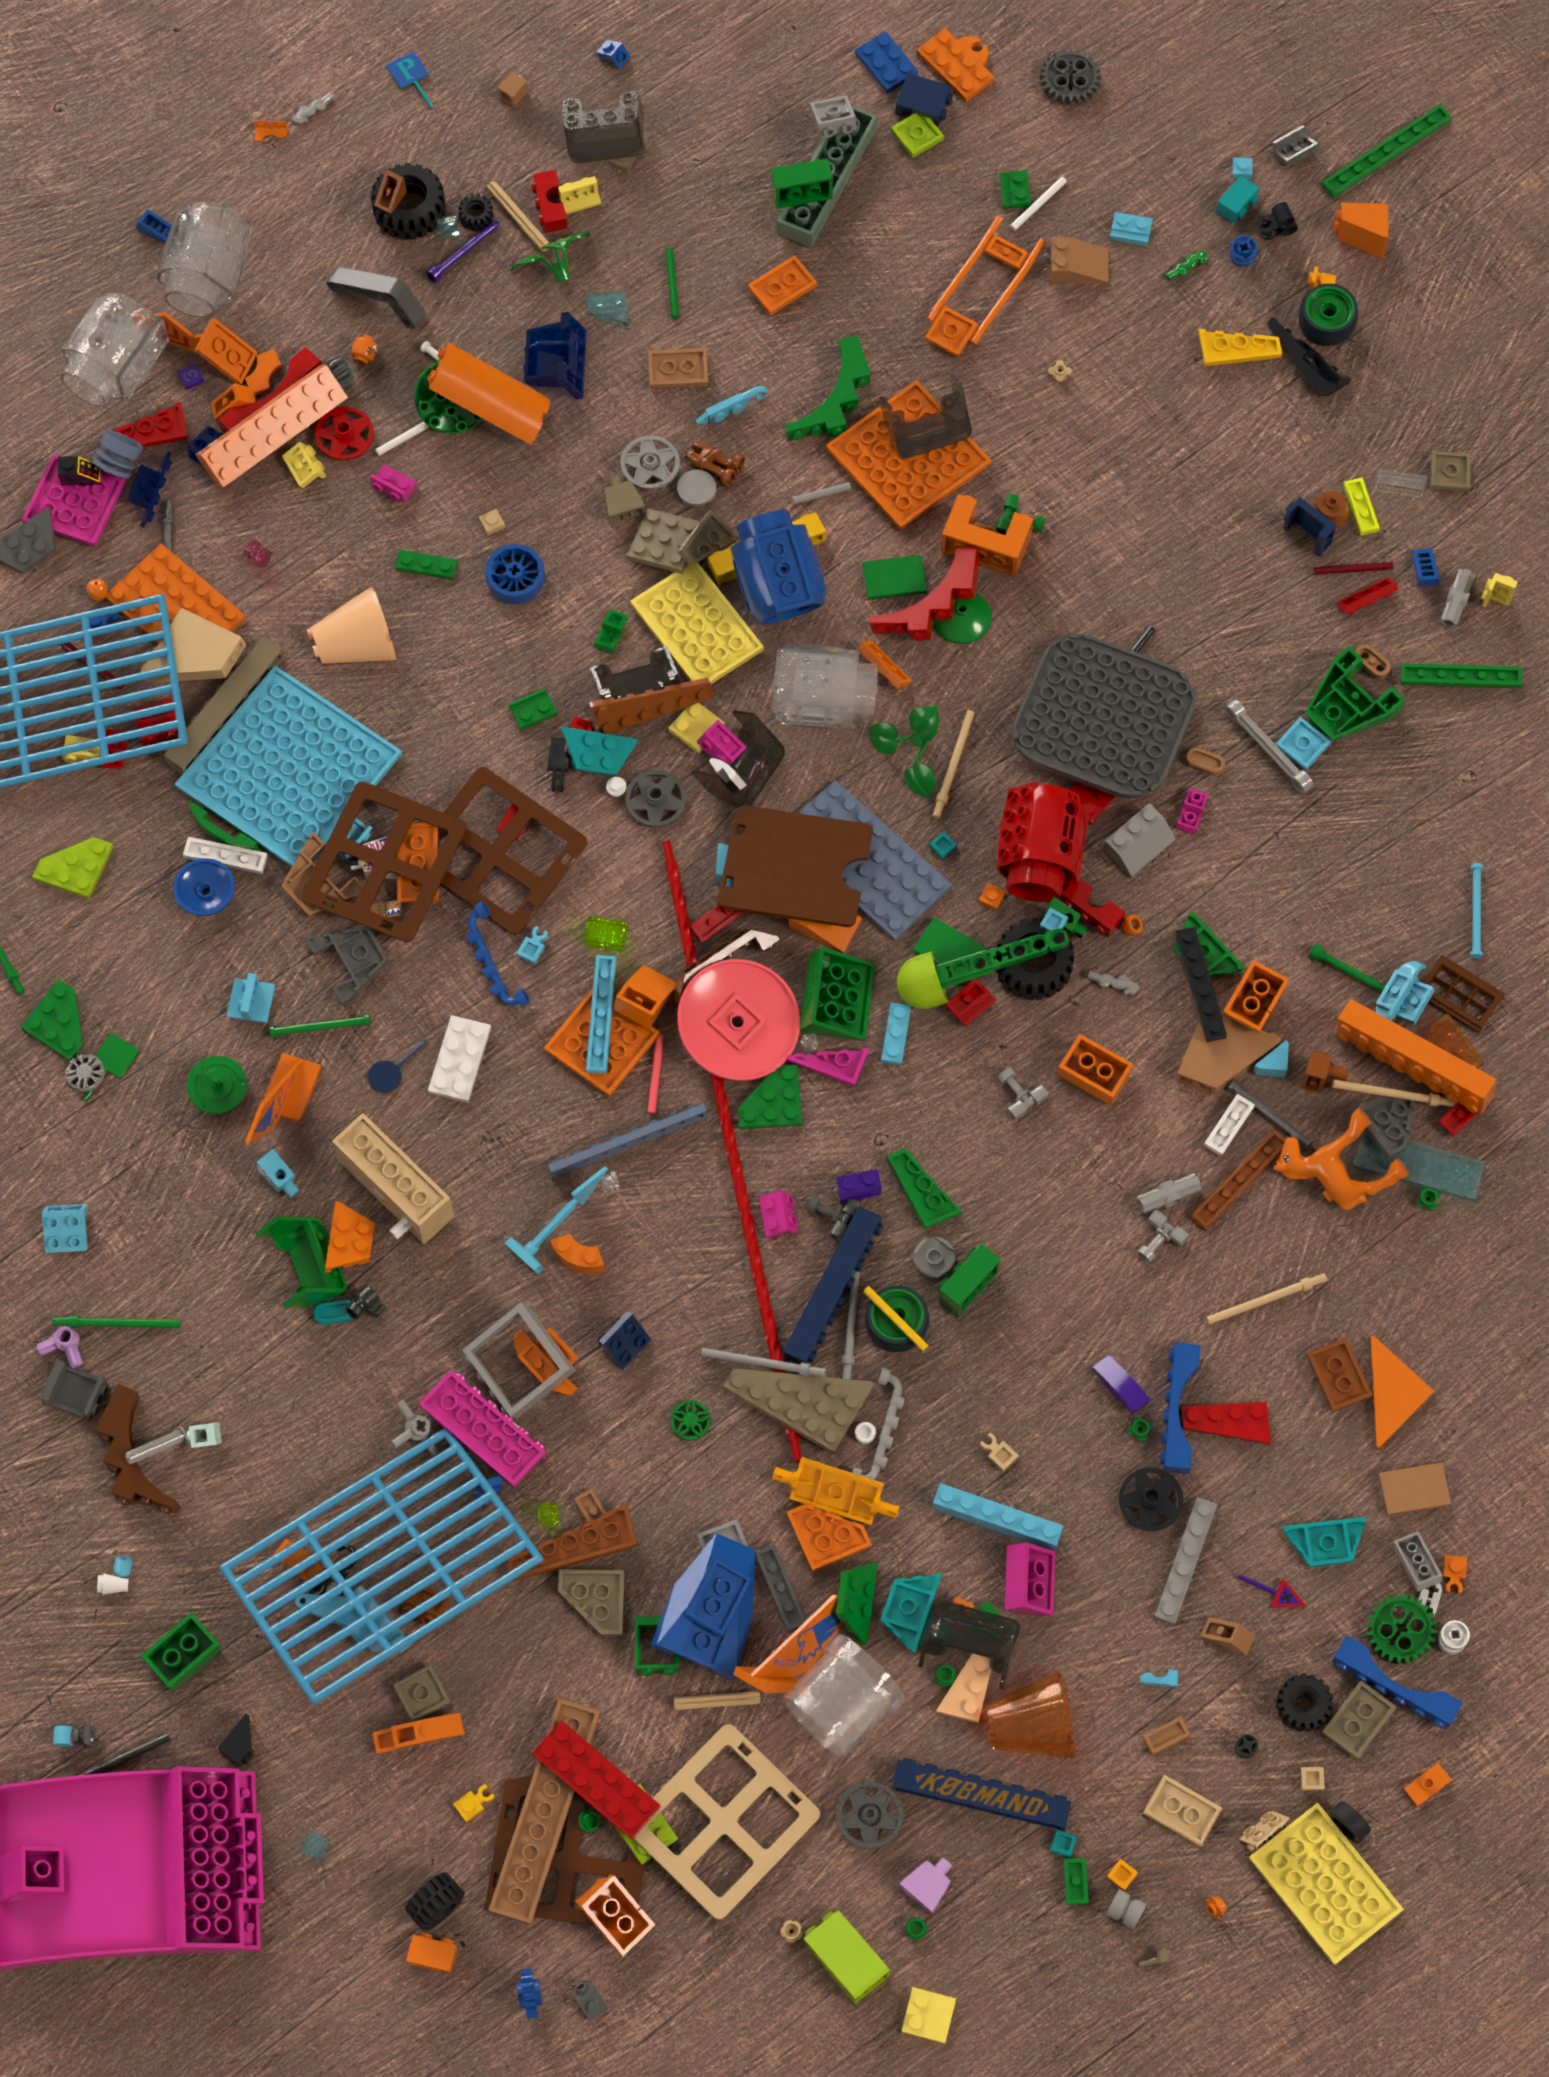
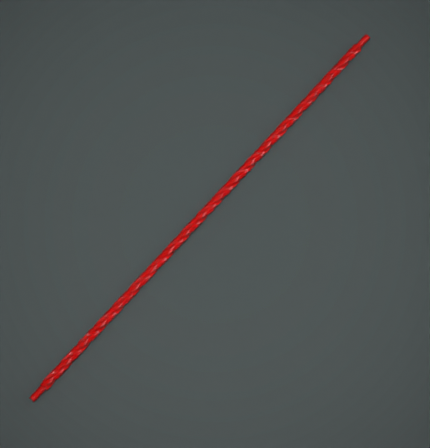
(731, 1150)

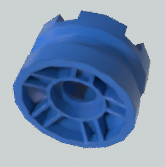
(1246, 257)

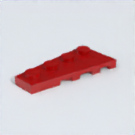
(158, 429)
(1236, 1420)

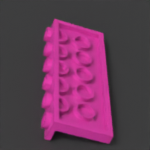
(483, 1428)

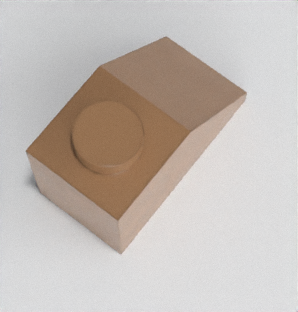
(1228, 1635)

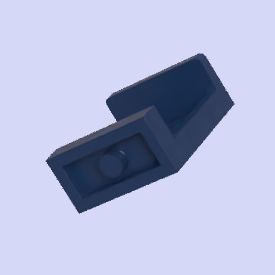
(924, 98)
(1312, 523)

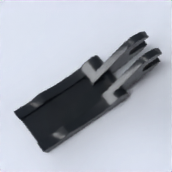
(558, 761)

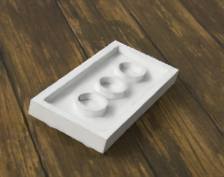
(459, 1059)

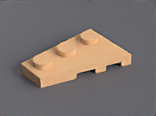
(968, 1691)

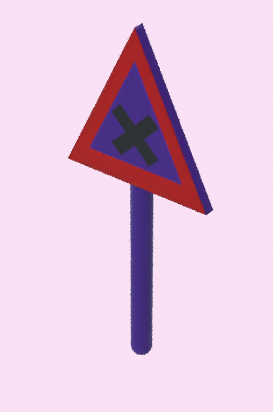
(1284, 1595)

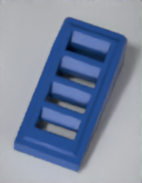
(148, 230)
(1430, 580)

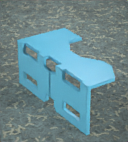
(1167, 1681)

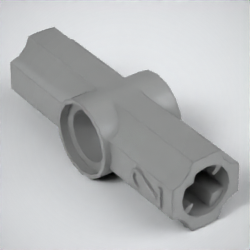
(1457, 598)
(1169, 1193)

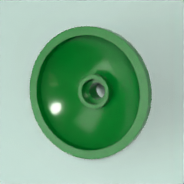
(968, 625)

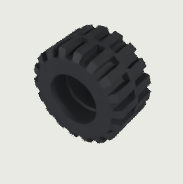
(434, 1901)

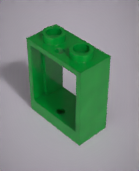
(651, 1623)

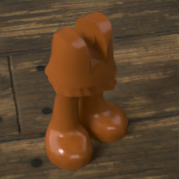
(708, 455)

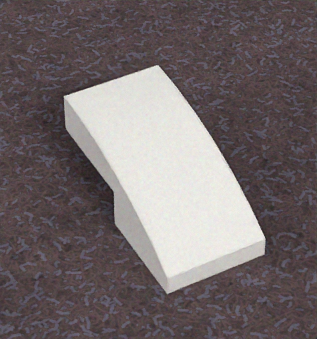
(727, 772)

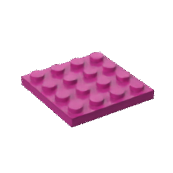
(77, 510)

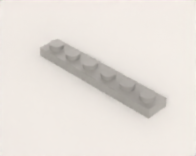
(1185, 1561)

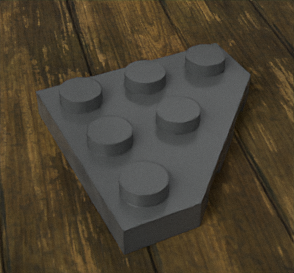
(1390, 1123)

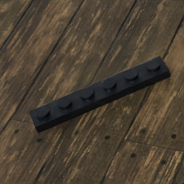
(1200, 984)

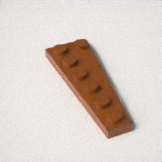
(633, 709)
(593, 1540)

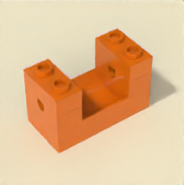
(995, 550)

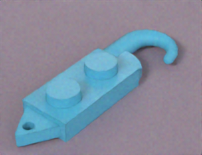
(731, 405)

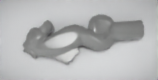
(306, 112)
(1121, 983)

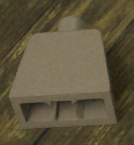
(622, 501)

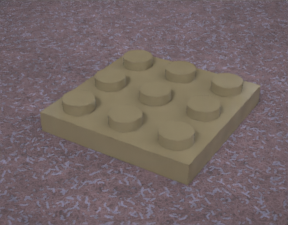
(660, 539)

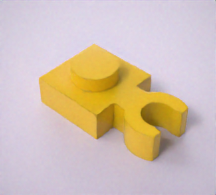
(470, 1804)

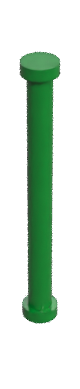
(319, 1026)

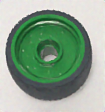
(1328, 314)
(908, 1306)

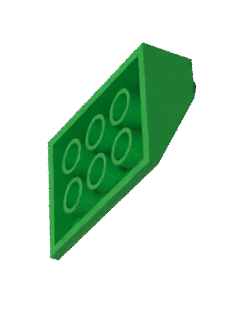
(837, 995)

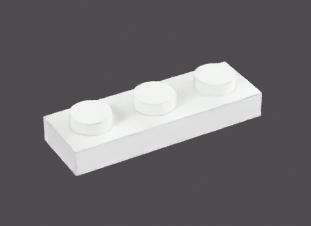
(1229, 1125)

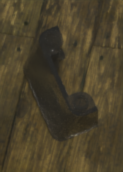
(654, 676)

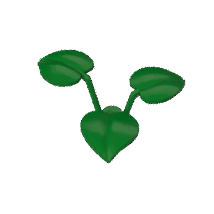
(560, 267)
(925, 722)

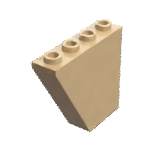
(199, 648)

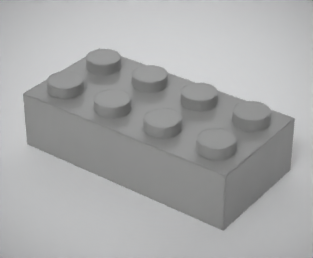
(1417, 1561)

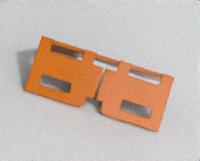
(260, 133)

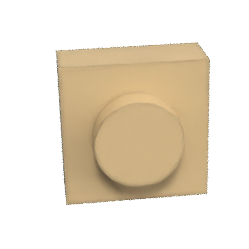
(492, 522)
(1312, 1778)

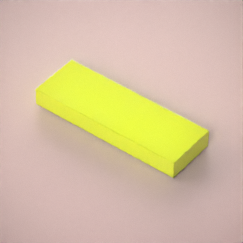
(1361, 506)

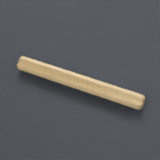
(517, 215)

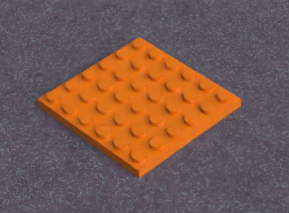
(901, 485)

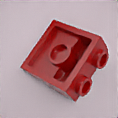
(157, 719)

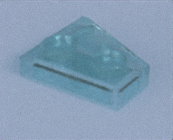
(608, 306)

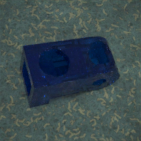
(205, 438)

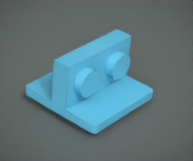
(251, 999)

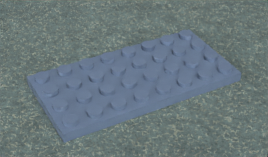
(895, 880)

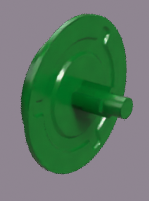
(217, 1084)

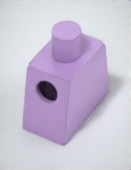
(927, 1884)

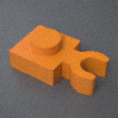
(1454, 1570)

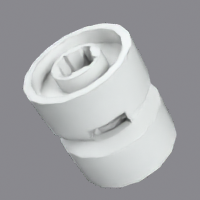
(1453, 1637)

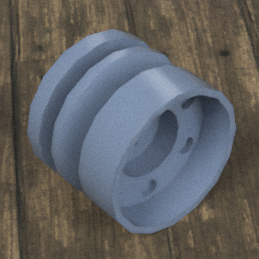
(115, 458)

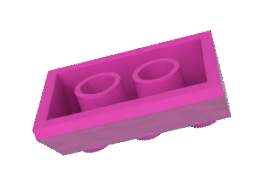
(1030, 1580)

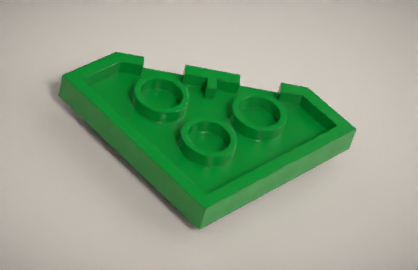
(57, 1021)
(773, 1101)

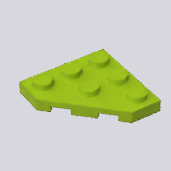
(75, 867)

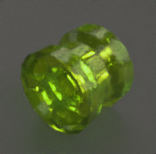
(546, 1510)

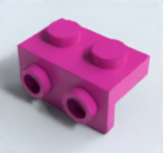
(778, 1213)

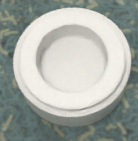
(865, 1433)

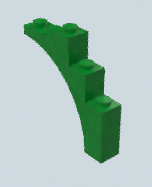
(829, 415)

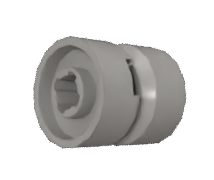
(1126, 1909)

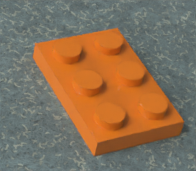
(782, 285)

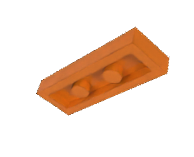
(887, 667)

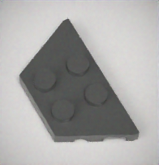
(29, 543)

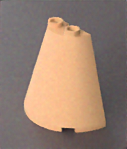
(353, 632)

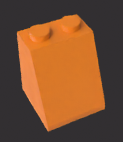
(1363, 226)

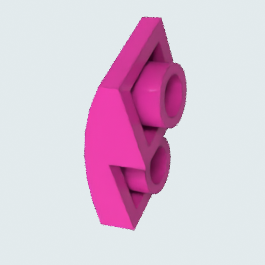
(1192, 811)

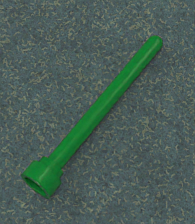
(1319, 954)

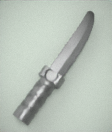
(168, 522)

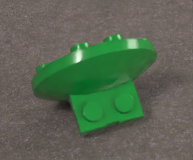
(439, 411)

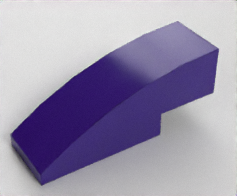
(1121, 1384)

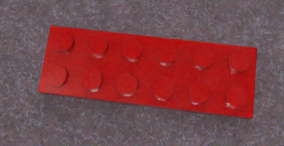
(596, 1780)

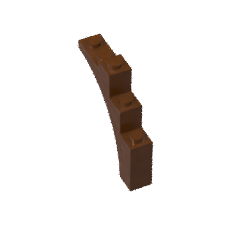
(117, 1427)

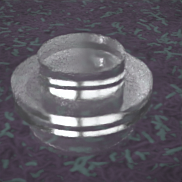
(809, 1042)

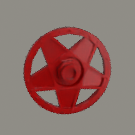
(344, 433)

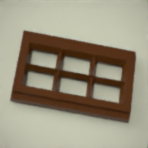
(1471, 979)

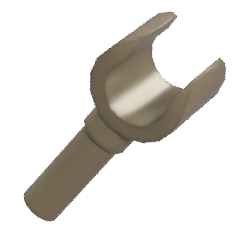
(1162, 1958)

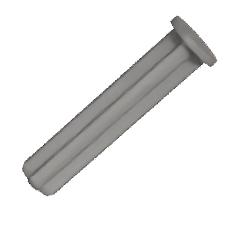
(156, 1446)

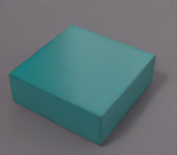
(943, 845)
(1063, 1843)

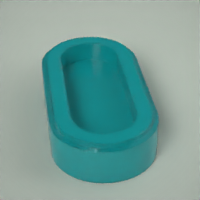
(332, 1312)

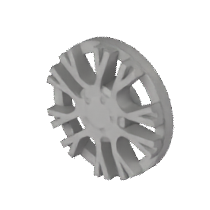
(84, 1072)

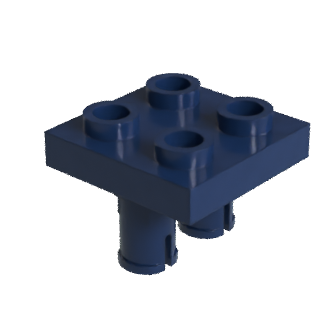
(624, 1340)

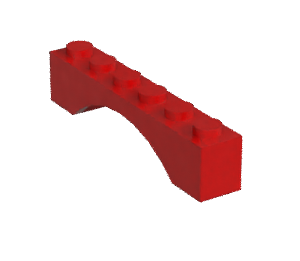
(299, 366)

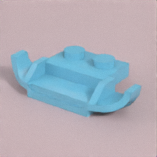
(1404, 994)

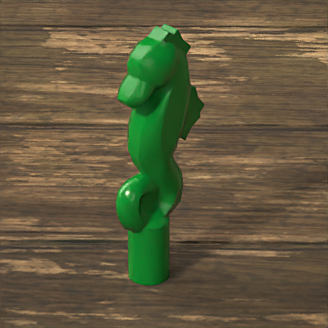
(1190, 262)

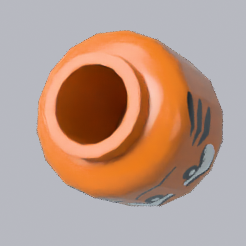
(364, 350)

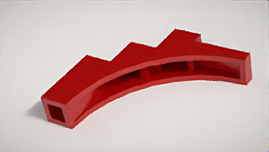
(939, 604)

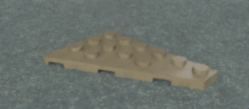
(808, 1405)

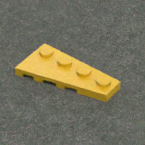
(1236, 348)

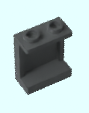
(74, 1391)

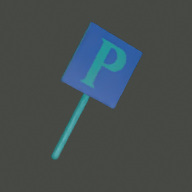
(408, 71)

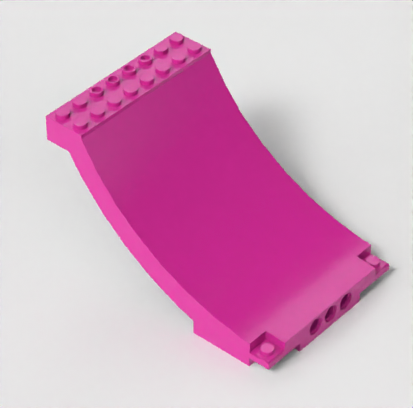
(129, 1866)

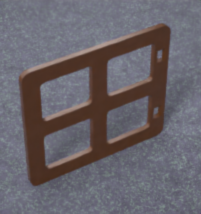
(384, 861)

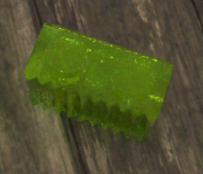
(606, 933)

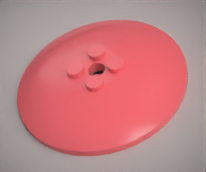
(745, 992)

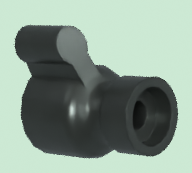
(366, 1300)

